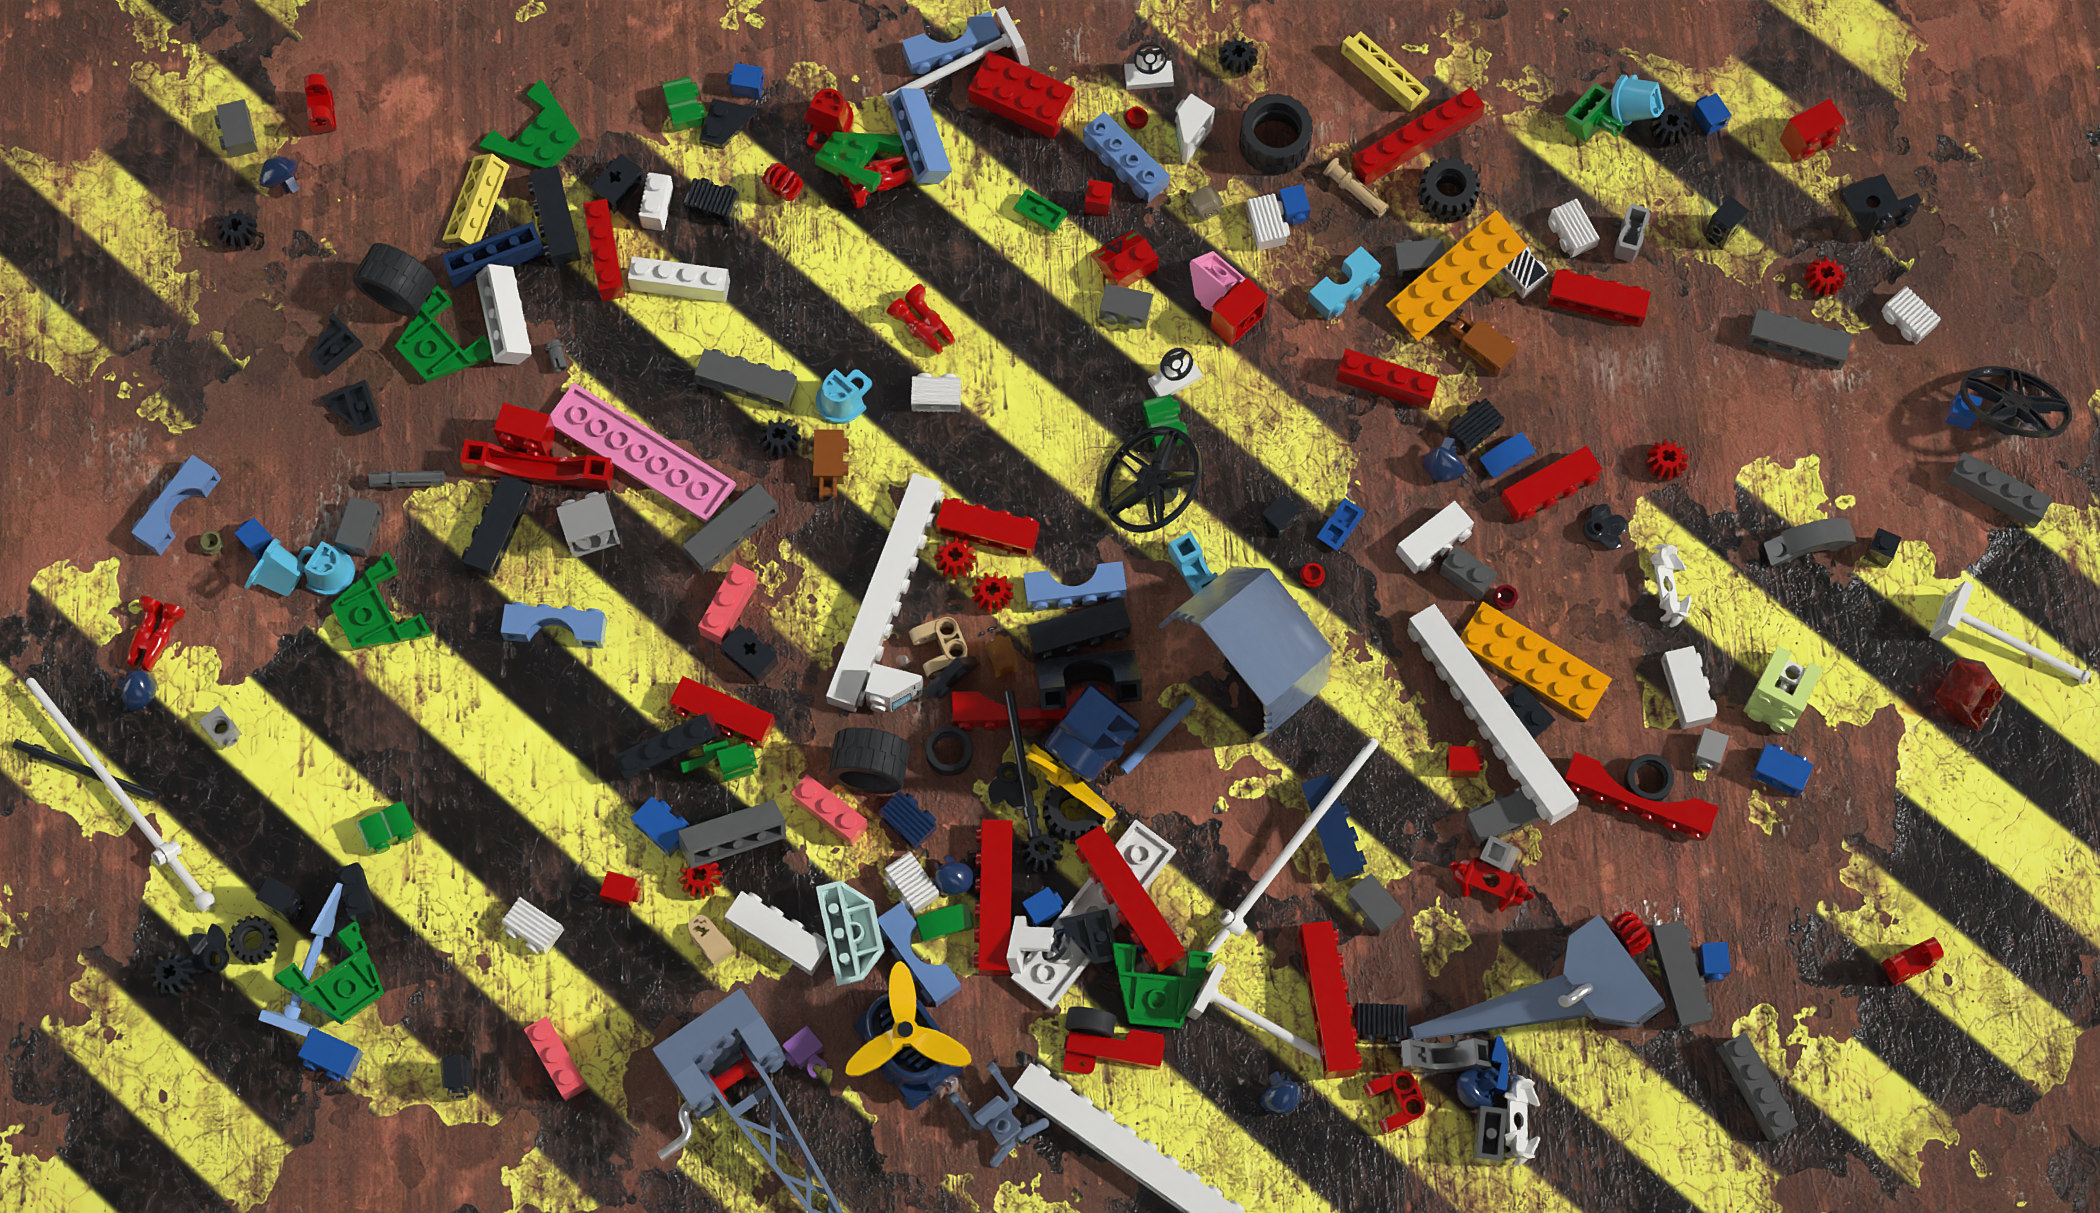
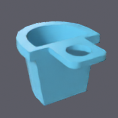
(1635, 100)
(840, 399)
(277, 570)
(328, 570)

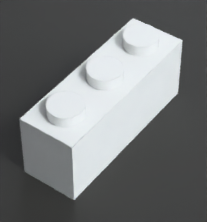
(1435, 538)
(1688, 687)

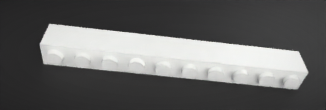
(884, 592)
(1492, 714)
(1120, 1144)

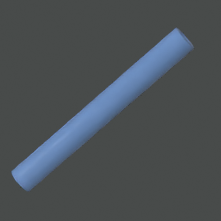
(1157, 735)

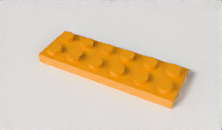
(1456, 275)
(1534, 661)

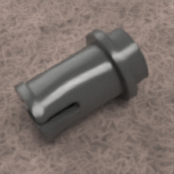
(556, 355)

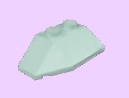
(850, 931)

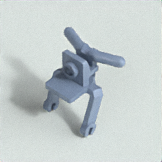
(999, 1119)

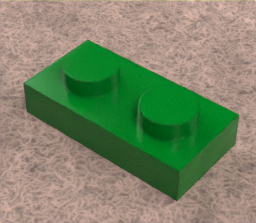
(1040, 211)

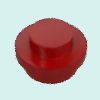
(1136, 118)
(1312, 575)

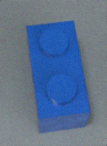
(1782, 769)
(660, 825)
(330, 1054)

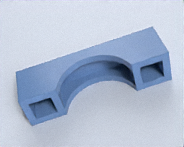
(925, 54)
(192, 480)
(1044, 591)
(523, 621)
(936, 980)

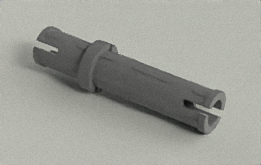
(412, 478)

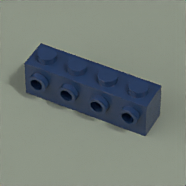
(503, 250)
(1334, 831)

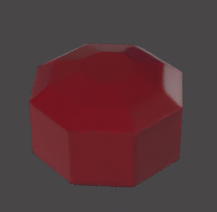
(1505, 597)

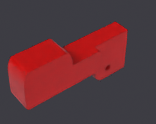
(1139, 1050)

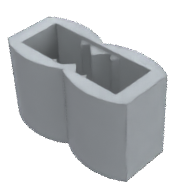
(1631, 233)

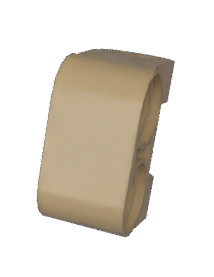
(931, 631)
(713, 944)

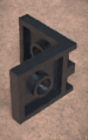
(1888, 214)

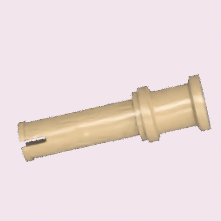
(1348, 180)

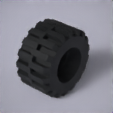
(1449, 172)
(1066, 828)

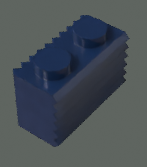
(908, 820)

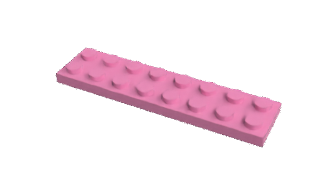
(641, 453)

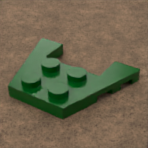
(544, 140)
(850, 152)
(430, 347)
(366, 615)
(343, 989)
(1157, 997)

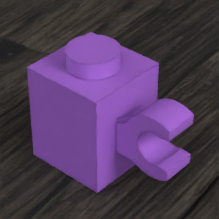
(804, 1050)

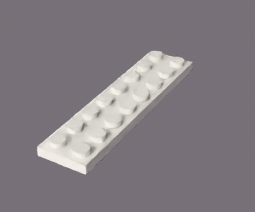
(1048, 981)

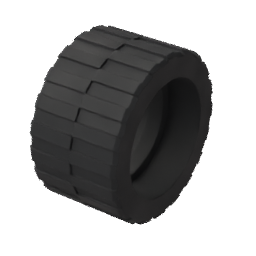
(1282, 109)
(394, 279)
(869, 760)

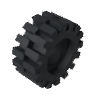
(263, 951)

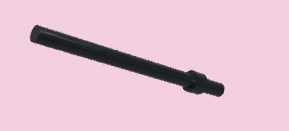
(40, 753)
(1030, 811)

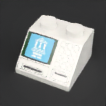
(1193, 125)
(891, 688)

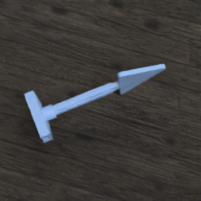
(322, 927)

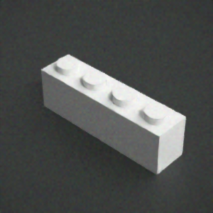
(678, 279)
(503, 314)
(776, 932)

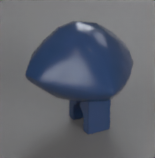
(280, 171)
(1443, 463)
(138, 689)
(953, 877)
(1476, 1087)
(1282, 1096)

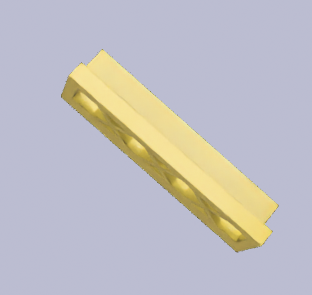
(1381, 74)
(478, 201)

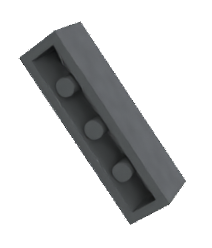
(1799, 339)
(746, 379)
(1999, 490)
(730, 528)
(1501, 817)
(732, 834)
(1680, 975)
(1757, 1087)

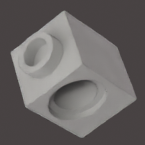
(213, 721)
(1710, 749)
(1499, 854)

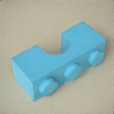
(1331, 298)
(1190, 562)

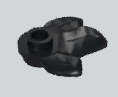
(1608, 527)
(1009, 789)
(205, 949)

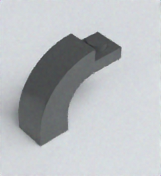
(1819, 535)
(1445, 1057)

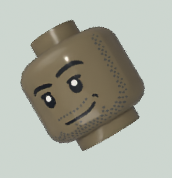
(1205, 203)

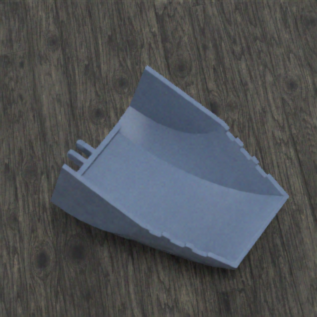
(1263, 639)

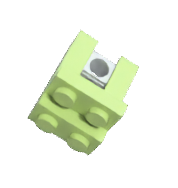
(1775, 704)

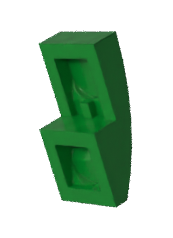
(709, 753)
(944, 922)

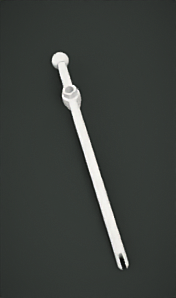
(165, 851)
(1233, 921)

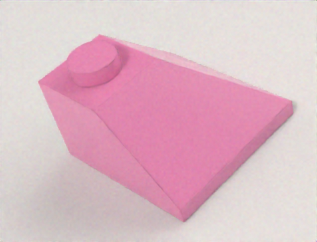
(1212, 278)

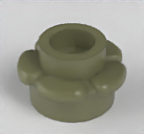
(209, 537)

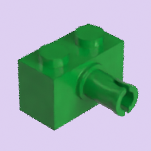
(1592, 113)

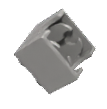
(587, 524)

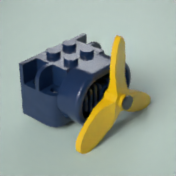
(1085, 743)
(906, 1043)

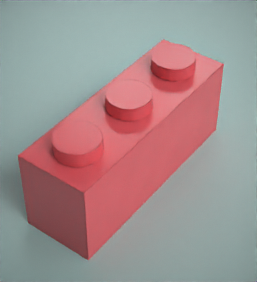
(728, 603)
(829, 810)
(556, 1058)

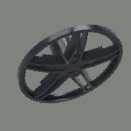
(2013, 406)
(1152, 480)

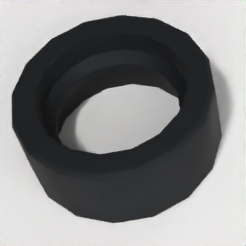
(943, 732)
(1657, 762)
(1090, 1021)

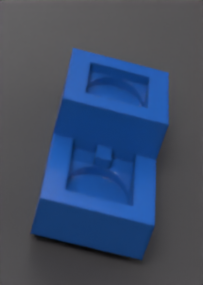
(1507, 455)
(1341, 524)
(1500, 1060)

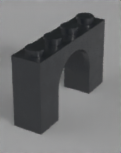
(1114, 668)

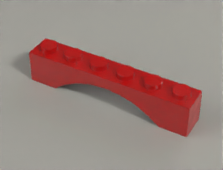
(575, 471)
(975, 710)
(1688, 816)

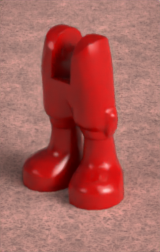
(888, 178)
(931, 319)
(151, 641)

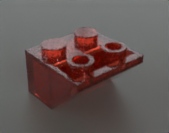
(1970, 692)

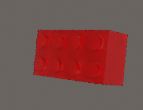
(1021, 94)

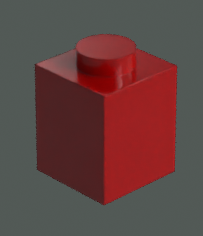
(1098, 198)
(1463, 762)
(620, 890)

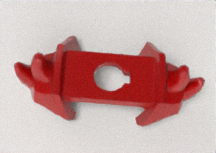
(1510, 887)

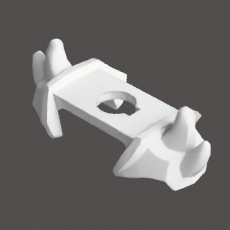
(1665, 562)
(1518, 1098)

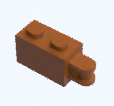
(1484, 344)
(829, 460)

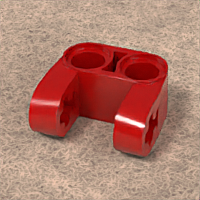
(319, 104)
(1913, 961)
(1401, 1098)

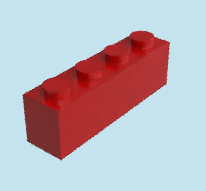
(604, 250)
(1599, 297)
(1387, 379)
(1551, 484)
(987, 527)
(730, 714)

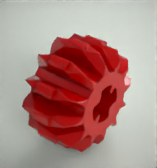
(782, 182)
(1821, 268)
(1664, 452)
(964, 554)
(1001, 596)
(696, 885)
(1631, 932)

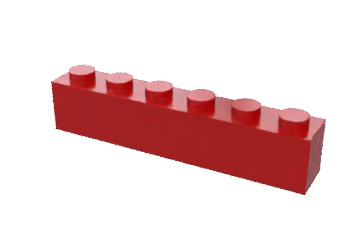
(1417, 136)
(995, 897)
(1129, 898)
(1328, 1000)

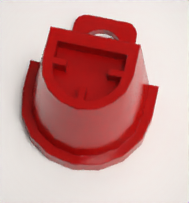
(828, 114)

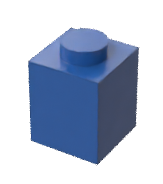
(746, 80)
(1711, 113)
(1294, 204)
(1960, 414)
(254, 537)
(1043, 907)
(1714, 961)

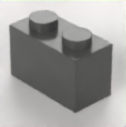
(236, 128)
(1416, 257)
(1125, 307)
(358, 526)
(1468, 573)
(1374, 905)
(1489, 1135)

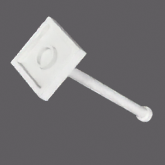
(1010, 38)
(1953, 612)
(1209, 993)

